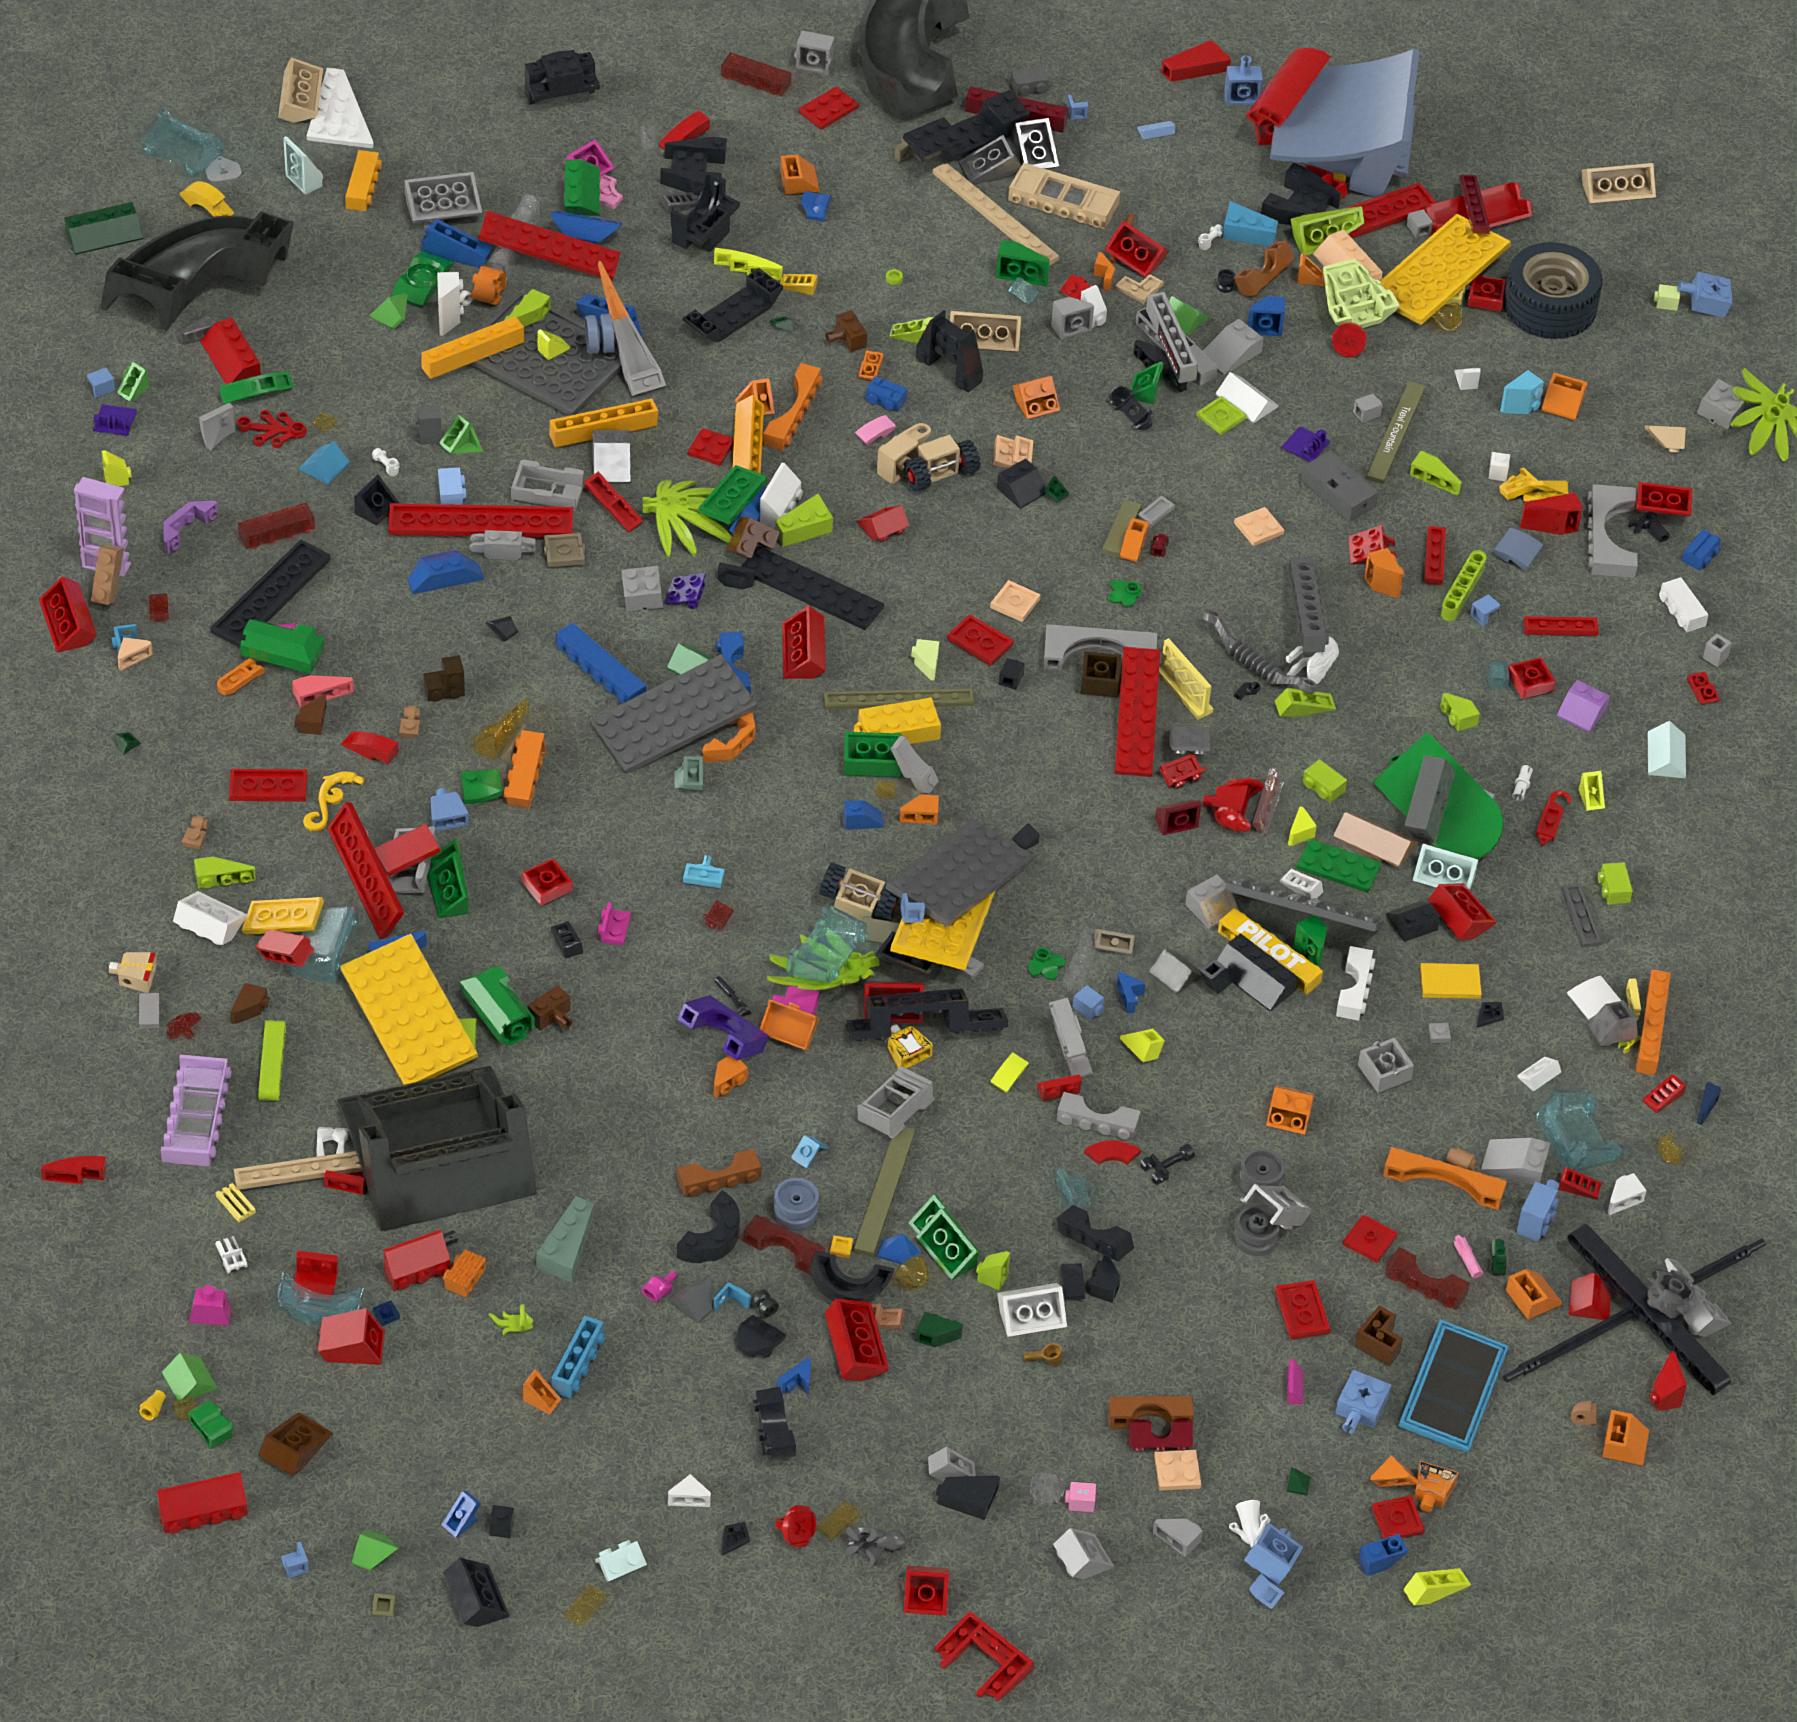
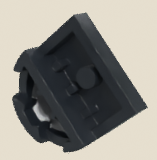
(758, 1337)

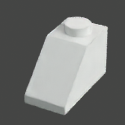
(1093, 296)
(1499, 466)
(1626, 1193)

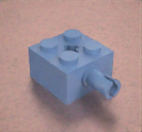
(1243, 83)
(1708, 294)
(1538, 1211)
(1362, 1401)
(1273, 1553)

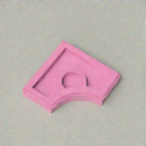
(608, 193)

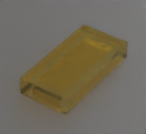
(838, 1520)
(585, 1605)

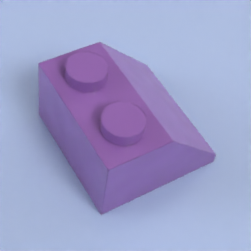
(1583, 706)

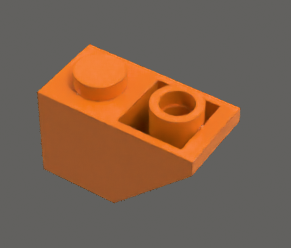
(1134, 539)
(728, 1075)

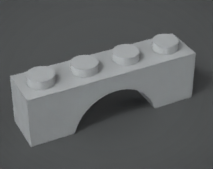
(1119, 1123)

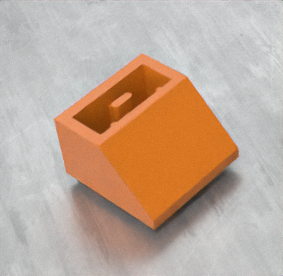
(798, 175)
(1564, 396)
(1037, 397)
(1384, 573)
(1290, 1109)
(1531, 1293)
(1625, 1438)

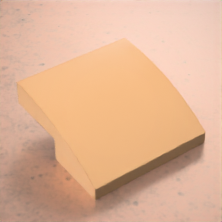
(1009, 451)

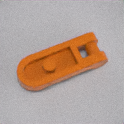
(239, 677)

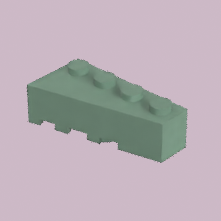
(566, 1242)

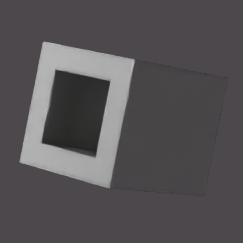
(1419, 224)
(1367, 408)
(1717, 650)

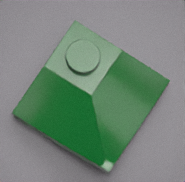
(480, 785)

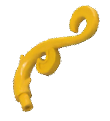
(335, 798)

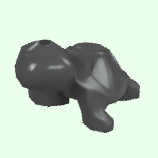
(872, 1542)

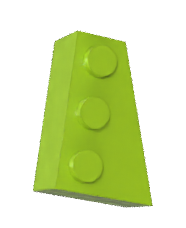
(804, 522)

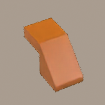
(1104, 269)

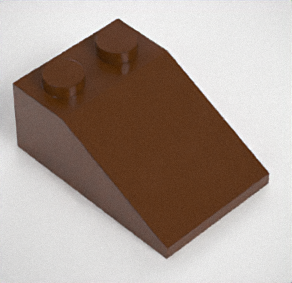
(294, 1443)

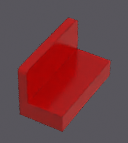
(345, 1182)

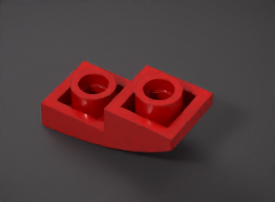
(1702, 688)

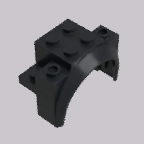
(563, 75)
(708, 219)

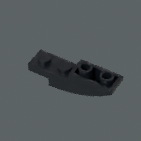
(1150, 355)

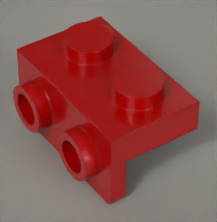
(1074, 286)
(1182, 770)
(1054, 1088)

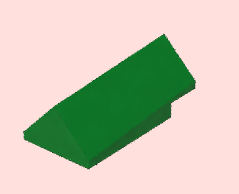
(449, 881)
(944, 1238)

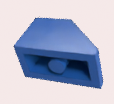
(861, 815)

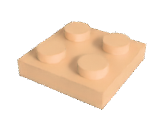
(1259, 526)
(1015, 601)
(1177, 1470)

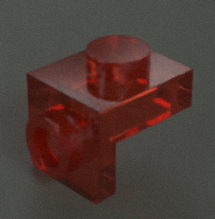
(158, 607)
(718, 915)

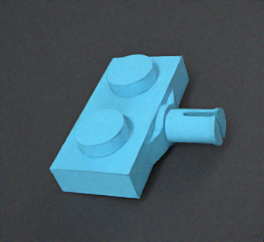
(703, 874)

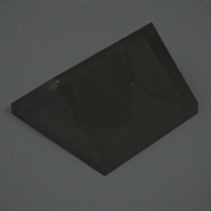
(1174, 971)

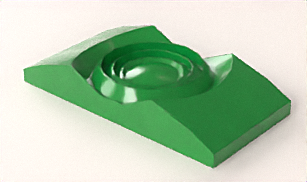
(421, 278)

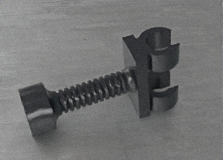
(1162, 1174)

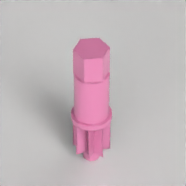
(1468, 1257)

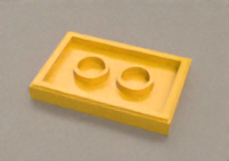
(1450, 980)

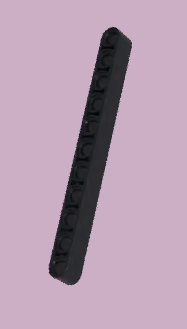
(1635, 1296)

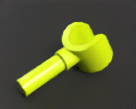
(1628, 1044)

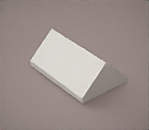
(1246, 397)

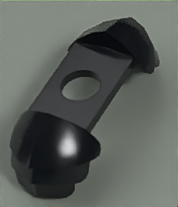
(1123, 400)

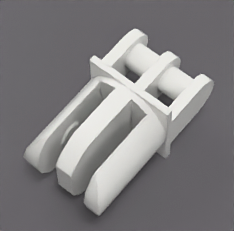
(233, 1257)

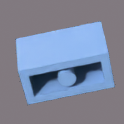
(451, 485)

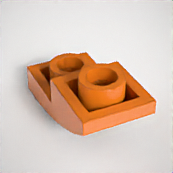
(870, 365)

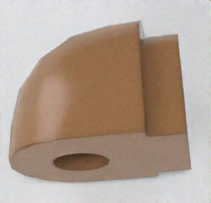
(1584, 1413)

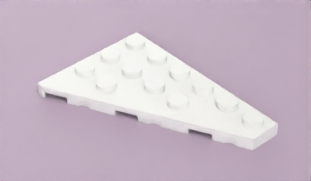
(339, 114)

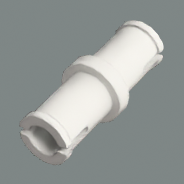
(1522, 783)

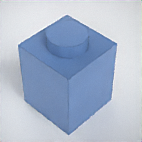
(1088, 1002)

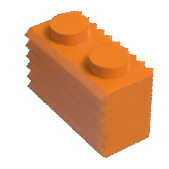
(465, 1273)

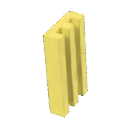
(1633, 997)
(227, 1191)

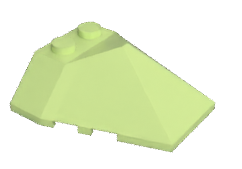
(1356, 295)

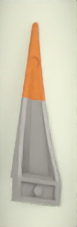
(636, 360)

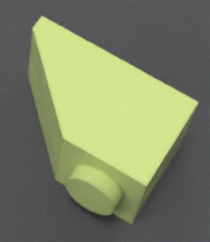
(926, 656)

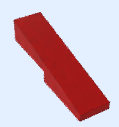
(613, 502)

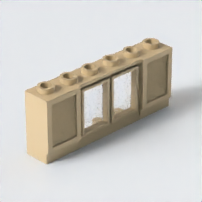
(1064, 196)

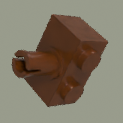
(849, 330)
(550, 1008)

